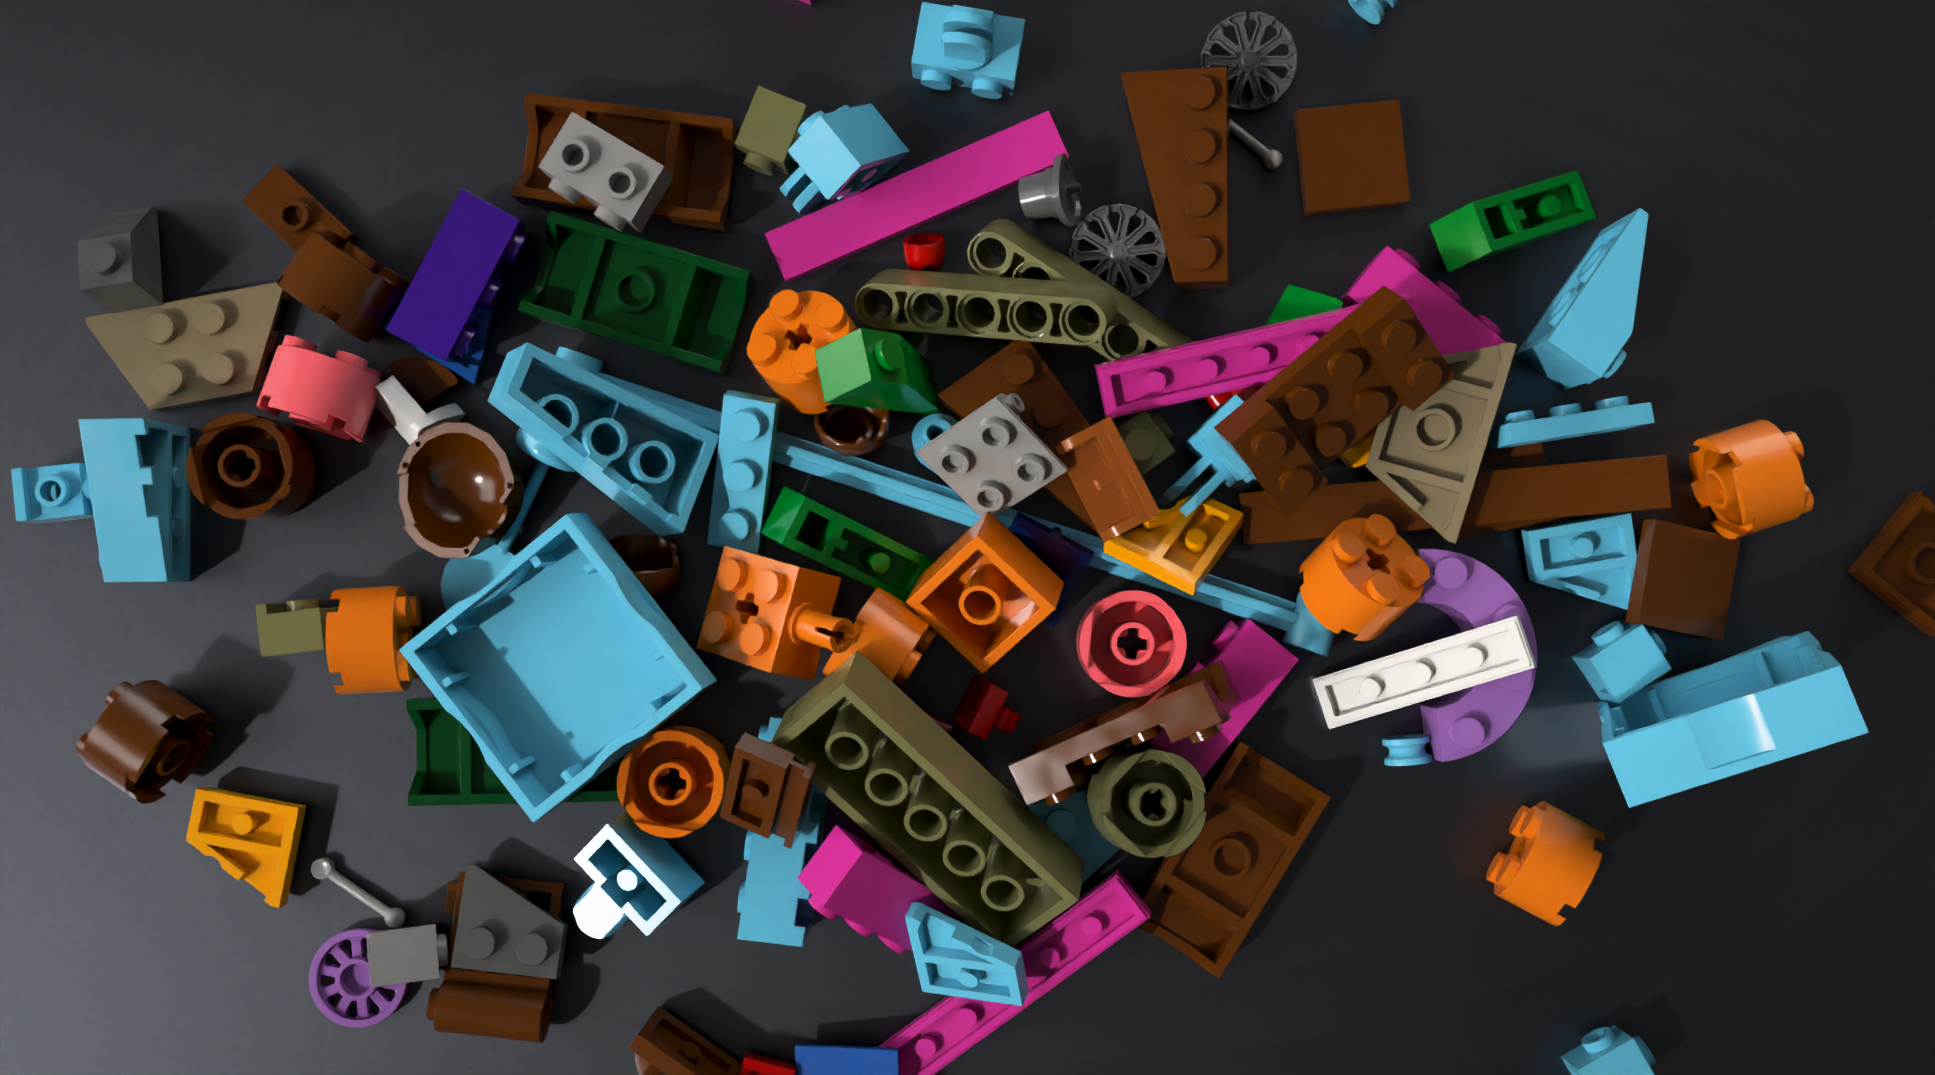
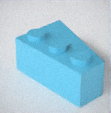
(139, 497)

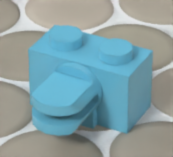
(967, 49)
(841, 155)
(1213, 455)
(633, 878)

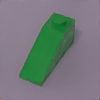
(1511, 220)
(877, 372)
(844, 544)

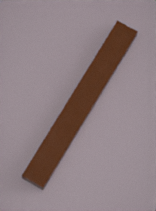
(1495, 498)

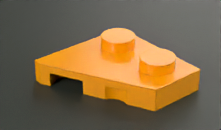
(1177, 546)
(249, 838)

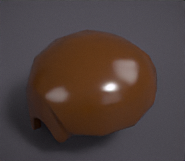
(853, 428)
(651, 561)

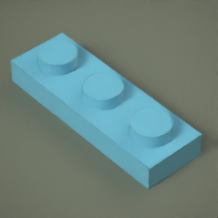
(1568, 422)
(743, 470)

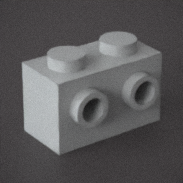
(605, 173)

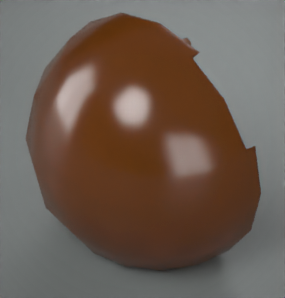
(459, 490)

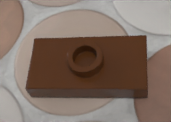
(291, 209)

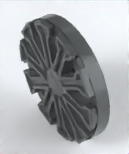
(1251, 60)
(1118, 249)

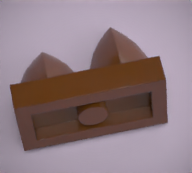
(676, 1049)

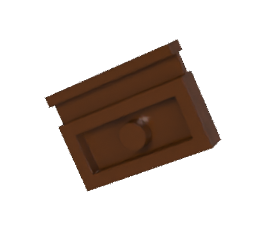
(767, 789)

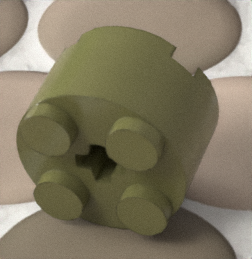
(1175, 798)

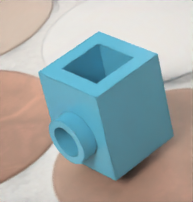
(1622, 660)
(1610, 1053)

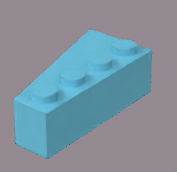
(610, 436)
(772, 897)

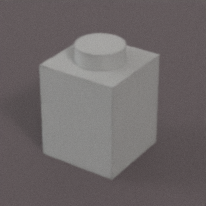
(405, 955)

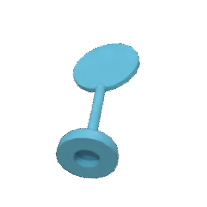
(471, 574)

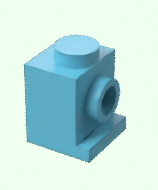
(51, 493)

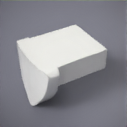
(407, 415)

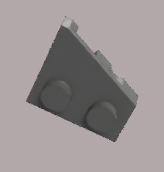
(505, 930)

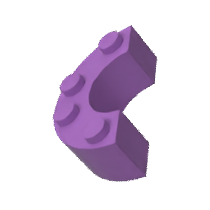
(1482, 713)

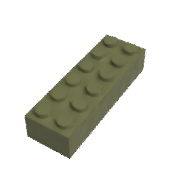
(930, 803)

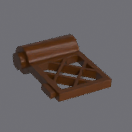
(492, 1001)

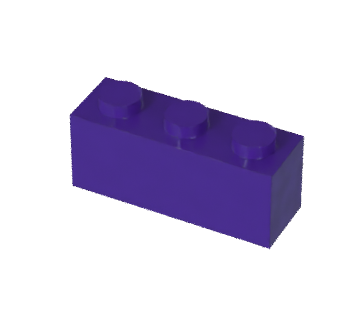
(458, 277)

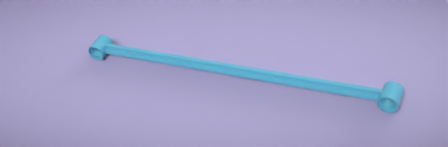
(942, 501)

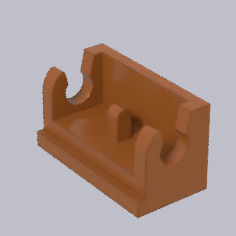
(1107, 479)

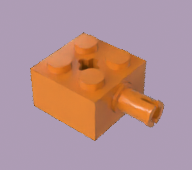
(772, 615)

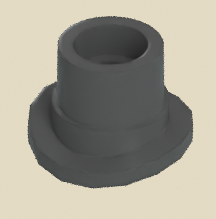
(1052, 193)

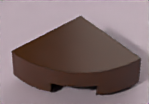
(425, 379)

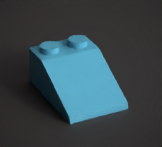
(1593, 311)

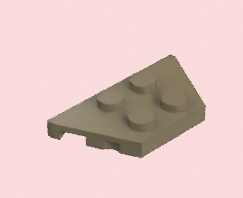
(194, 346)
(1437, 449)

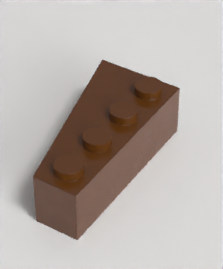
(1186, 155)
(1046, 407)

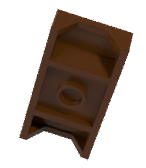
(692, 147)
(1334, 397)
(1185, 708)
(1220, 883)

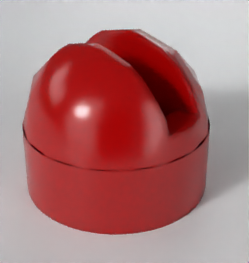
(924, 250)

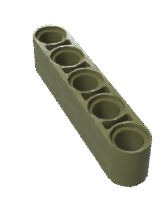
(1029, 251)
(1007, 296)

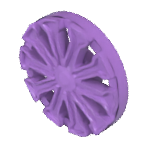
(351, 982)

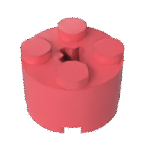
(319, 390)
(1148, 667)

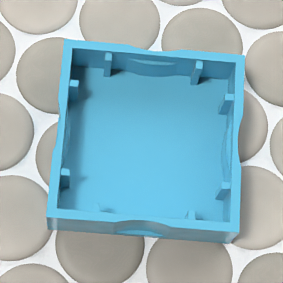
(558, 665)
(1728, 718)

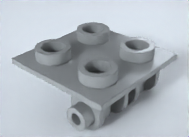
(992, 457)

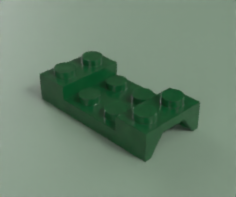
(639, 293)
(455, 771)

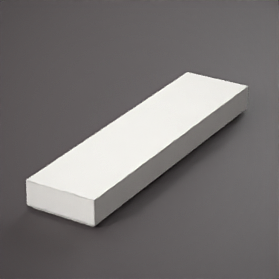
(1425, 672)

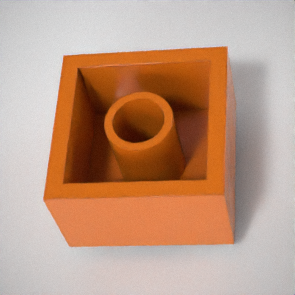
(986, 592)

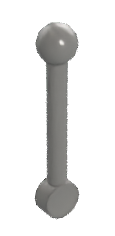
(1271, 159)
(325, 868)

